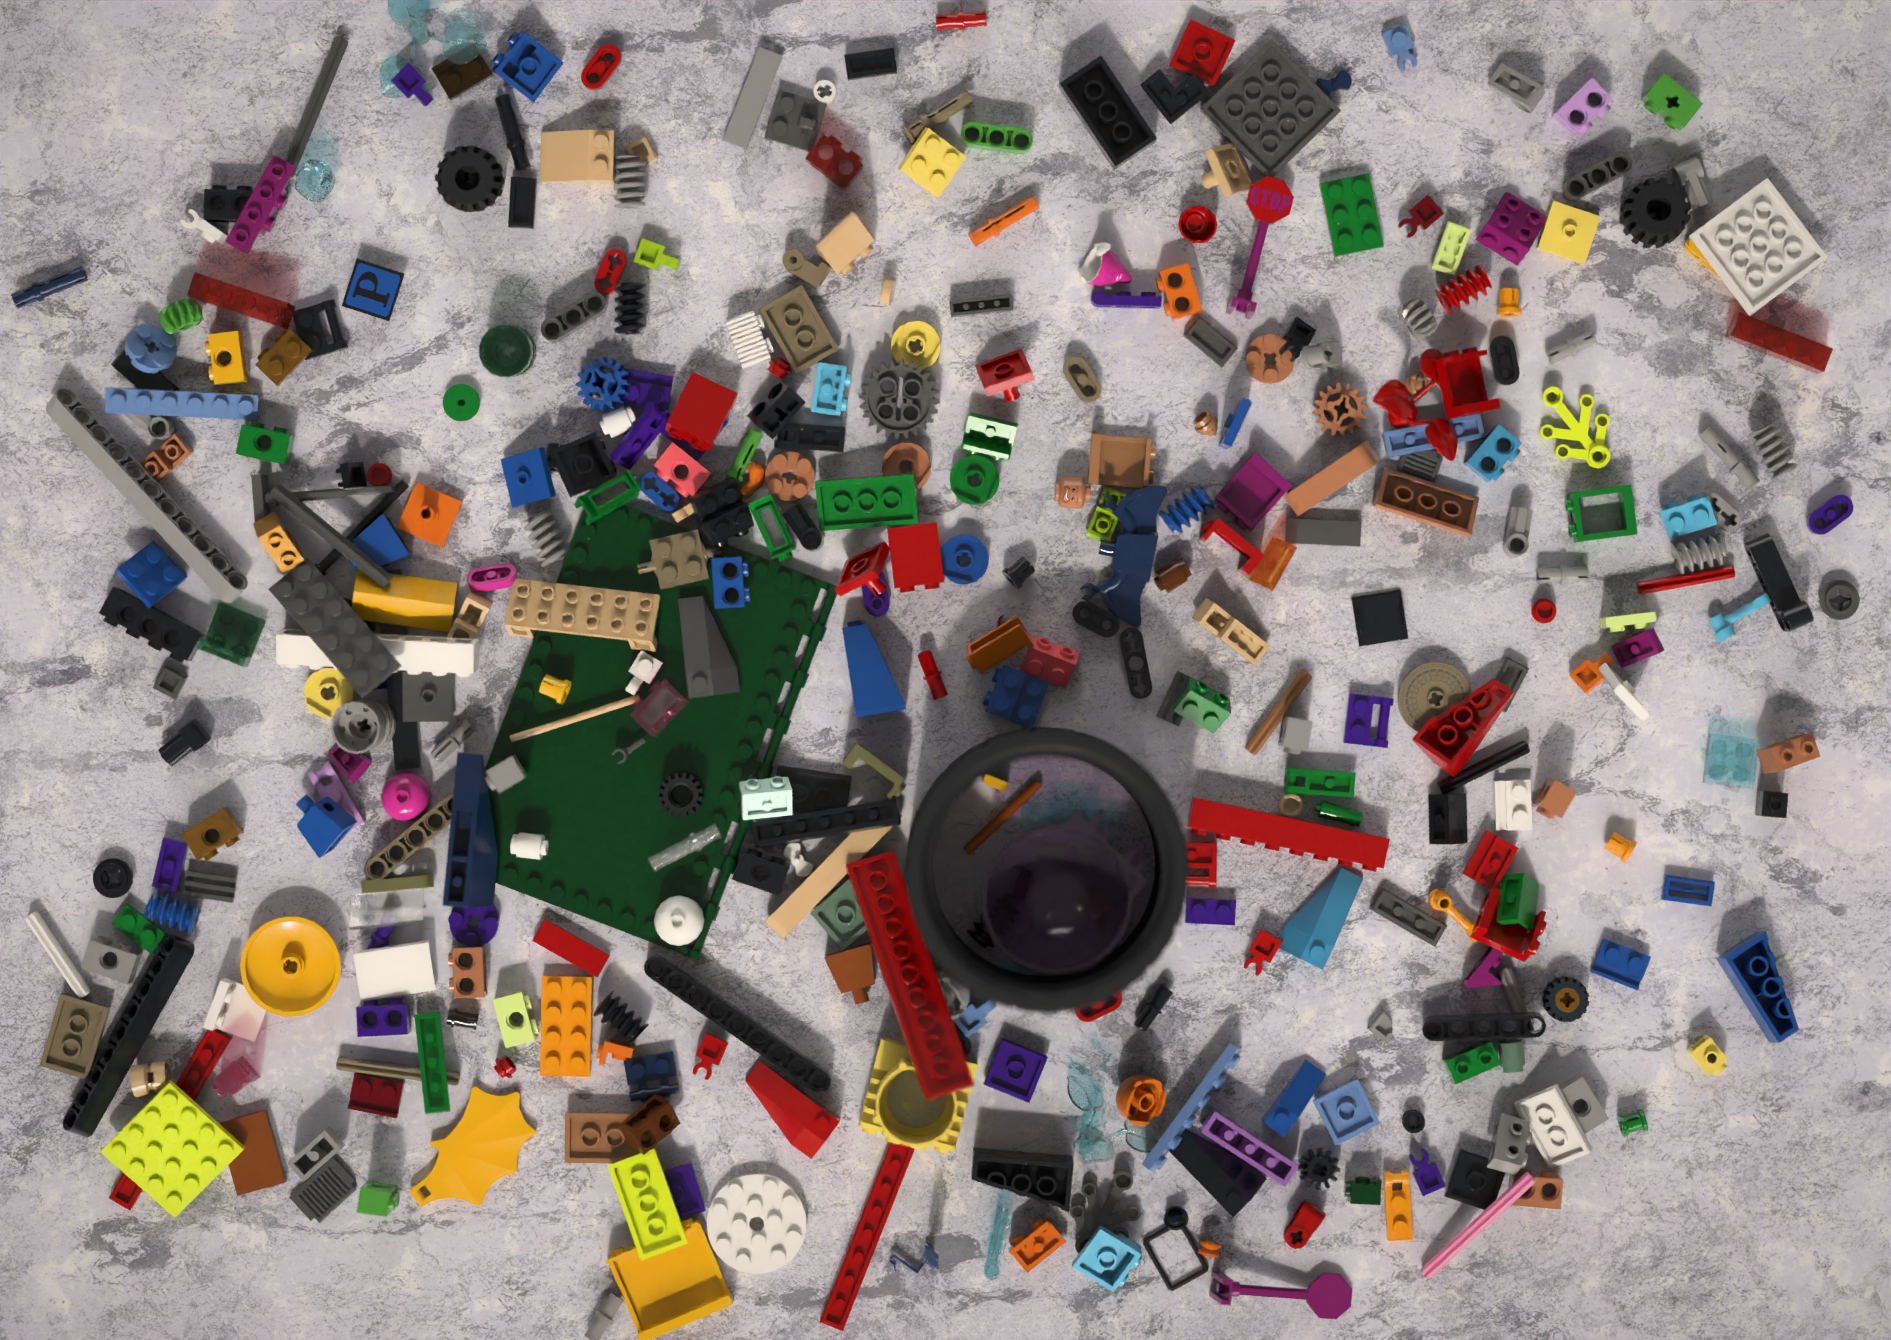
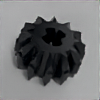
(1322, 1160)

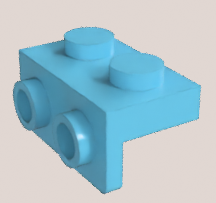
(829, 389)

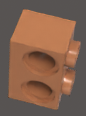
(1788, 753)
(1553, 799)
(475, 972)
(1533, 1196)

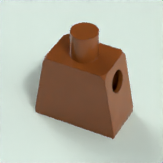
(853, 970)

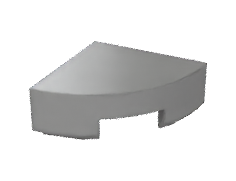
(1382, 1026)

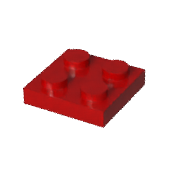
(1202, 52)

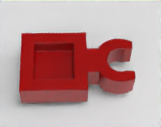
(1263, 948)
(710, 1051)

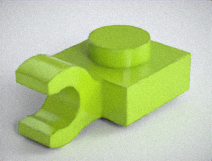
(652, 255)

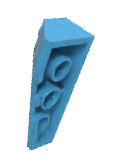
(1318, 923)

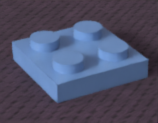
(1346, 1111)

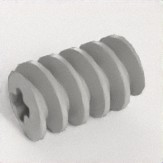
(629, 181)
(1773, 450)
(545, 538)
(1700, 552)

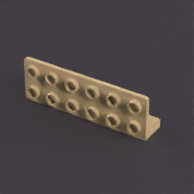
(583, 612)

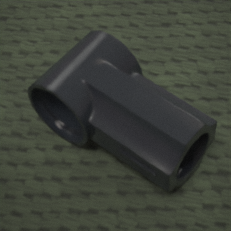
(803, 526)
(189, 739)

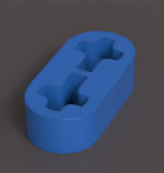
(655, 496)

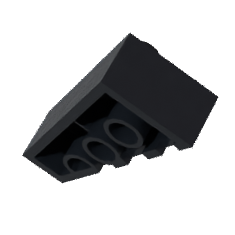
(1026, 1174)

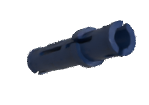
(40, 290)

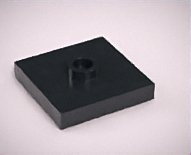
(1473, 1181)

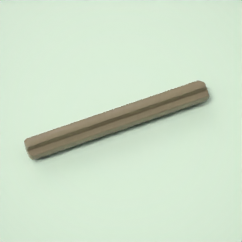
(388, 1069)

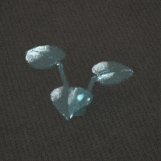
(460, 47)
(1091, 1142)

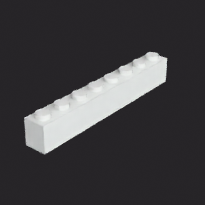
(413, 652)

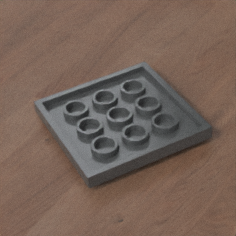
(1270, 110)

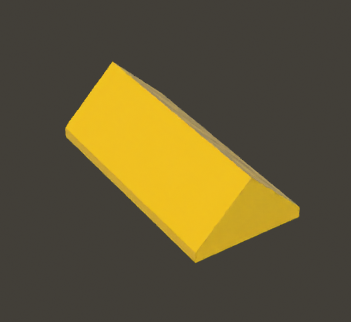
(405, 601)

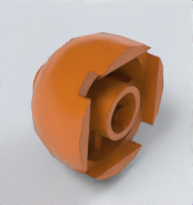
(1140, 1099)

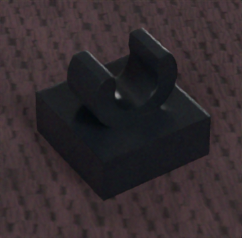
(352, 475)

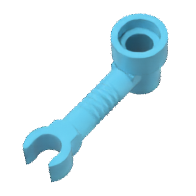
(1722, 625)

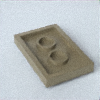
(799, 329)
(74, 1036)

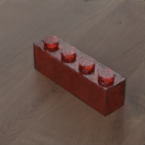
(241, 301)
(1778, 343)

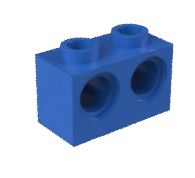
(722, 583)

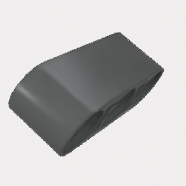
(1607, 170)
(561, 317)

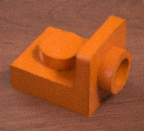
(618, 1049)

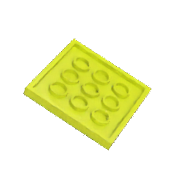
(172, 1149)

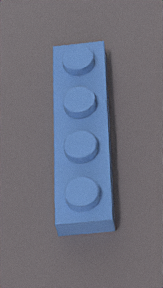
(1414, 439)

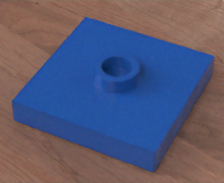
(1234, 422)
(528, 477)

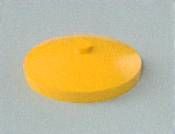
(291, 966)

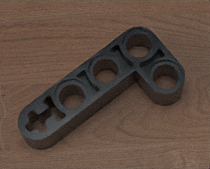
(1776, 582)

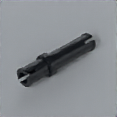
(516, 143)

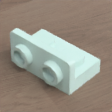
(765, 798)

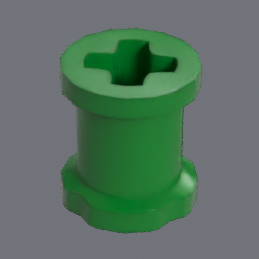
(1632, 1122)

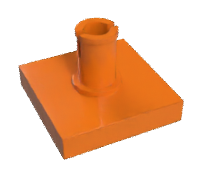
(429, 514)

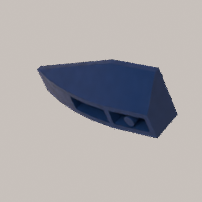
(472, 839)

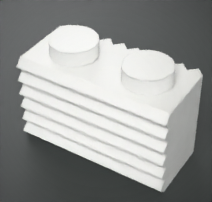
(748, 339)

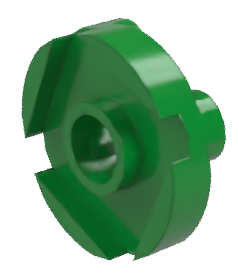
(987, 474)

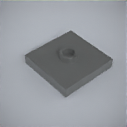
(427, 697)

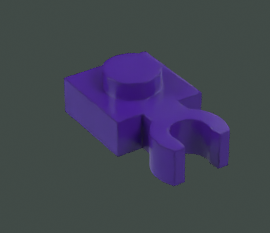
(1427, 1176)

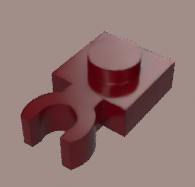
(1422, 215)

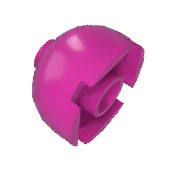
(406, 796)

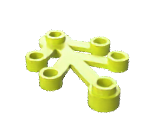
(1577, 430)

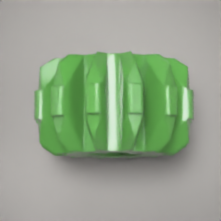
(180, 316)

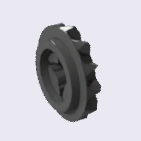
(1847, 608)

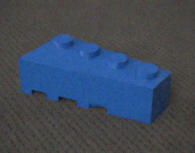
(1756, 979)

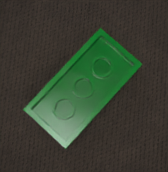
(867, 502)

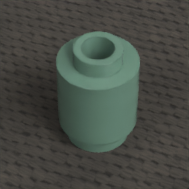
(1511, 1055)

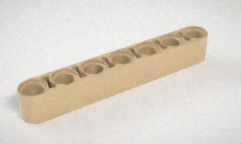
(823, 879)

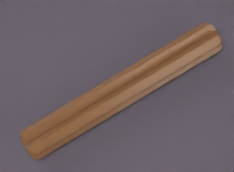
(1278, 712)

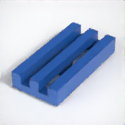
(1666, 888)

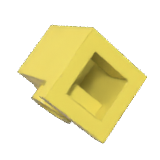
(1700, 1052)

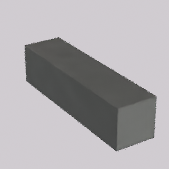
(981, 305)

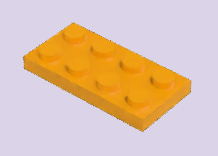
(566, 1026)

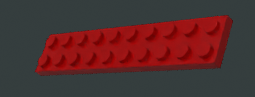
(909, 976)

